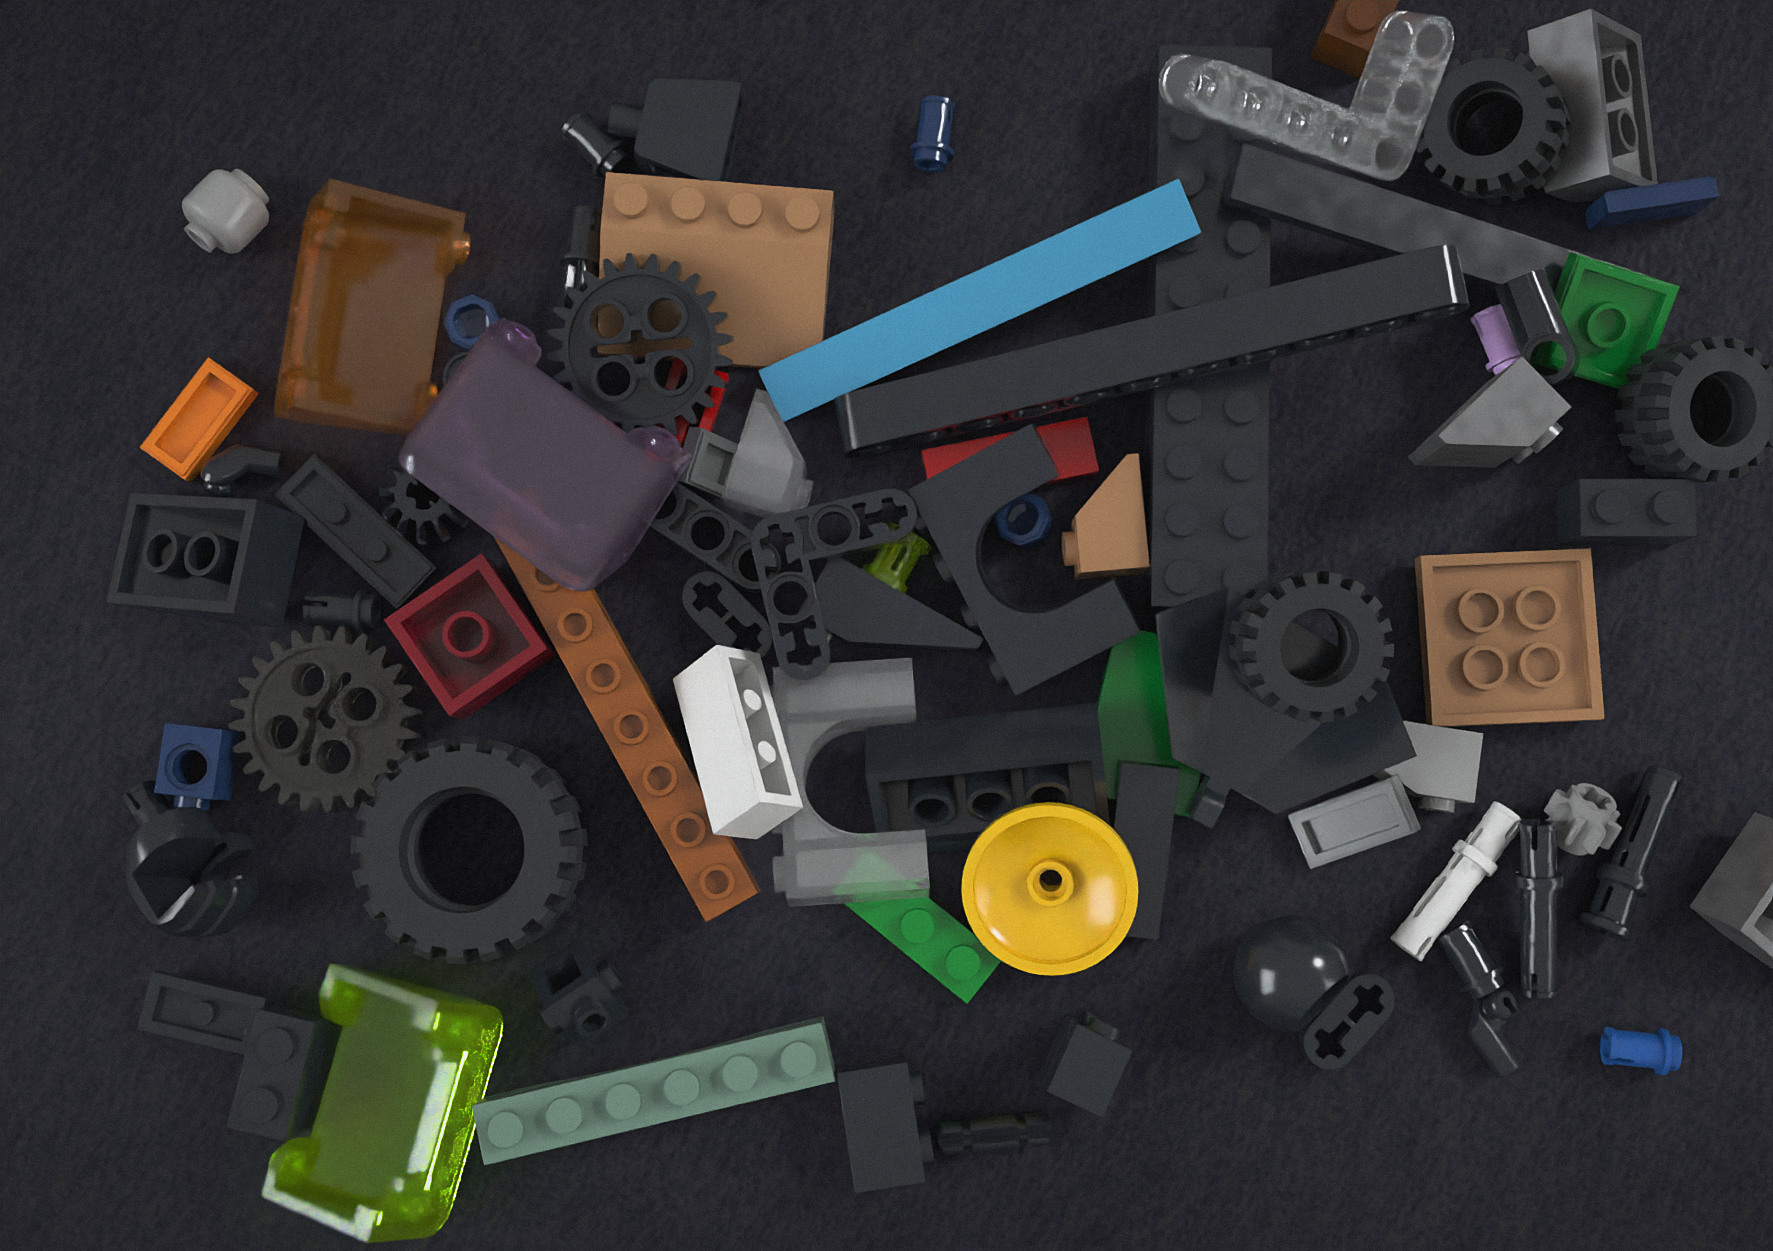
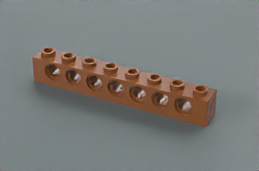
(638, 738)

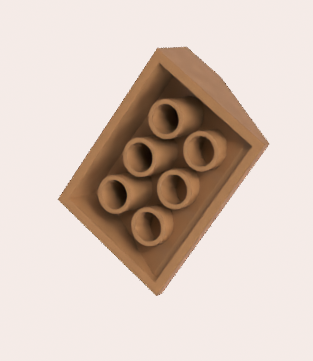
(748, 242)

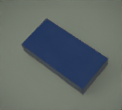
(1651, 202)

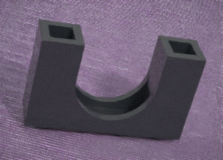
(1024, 641)

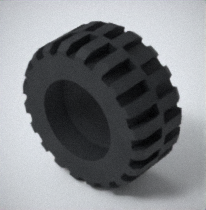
(393, 839)

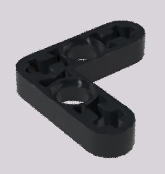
(810, 549)

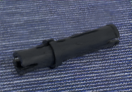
(1538, 907)

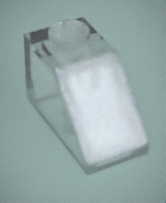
(767, 466)

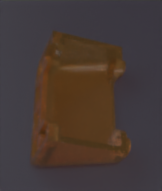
(366, 309)

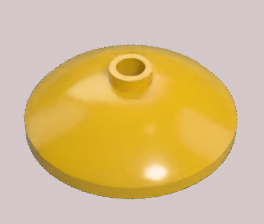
(1041, 924)

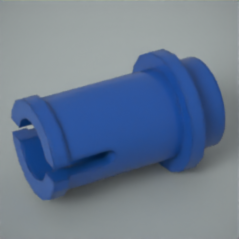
(1641, 1049)

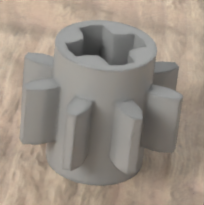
(1584, 818)

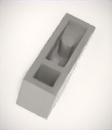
(1443, 769)

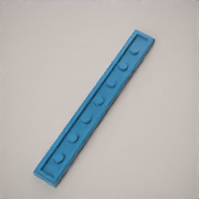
(981, 300)

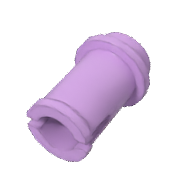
(1496, 338)

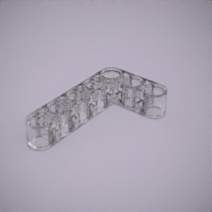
(1367, 139)

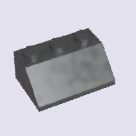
(1605, 91)

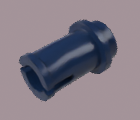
(932, 146)

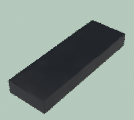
(357, 532)
(1145, 824)

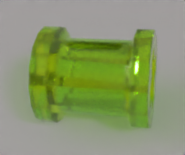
(910, 549)

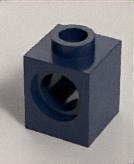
(178, 748)

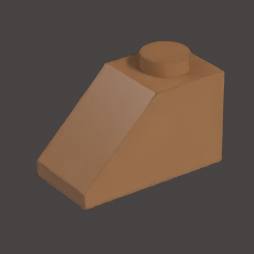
(1110, 529)

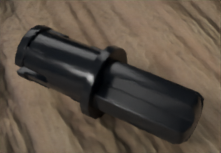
(582, 251)

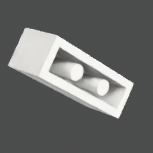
(737, 743)

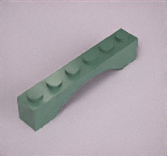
(653, 1091)

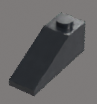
(875, 615)

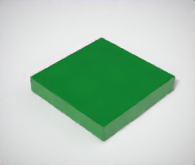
(1610, 318)

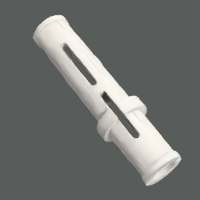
(1456, 882)

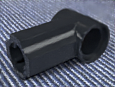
(1537, 320)

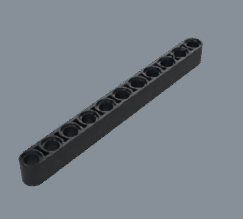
(1154, 351)

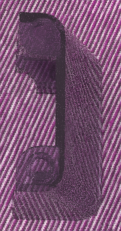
(541, 462)

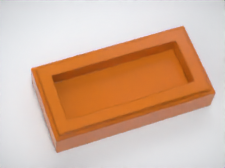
(199, 420)

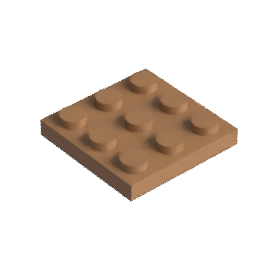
(1509, 638)

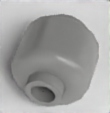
(225, 211)

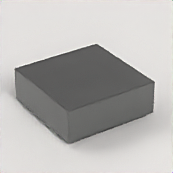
(710, 462)

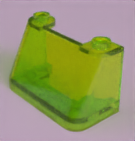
(391, 1109)

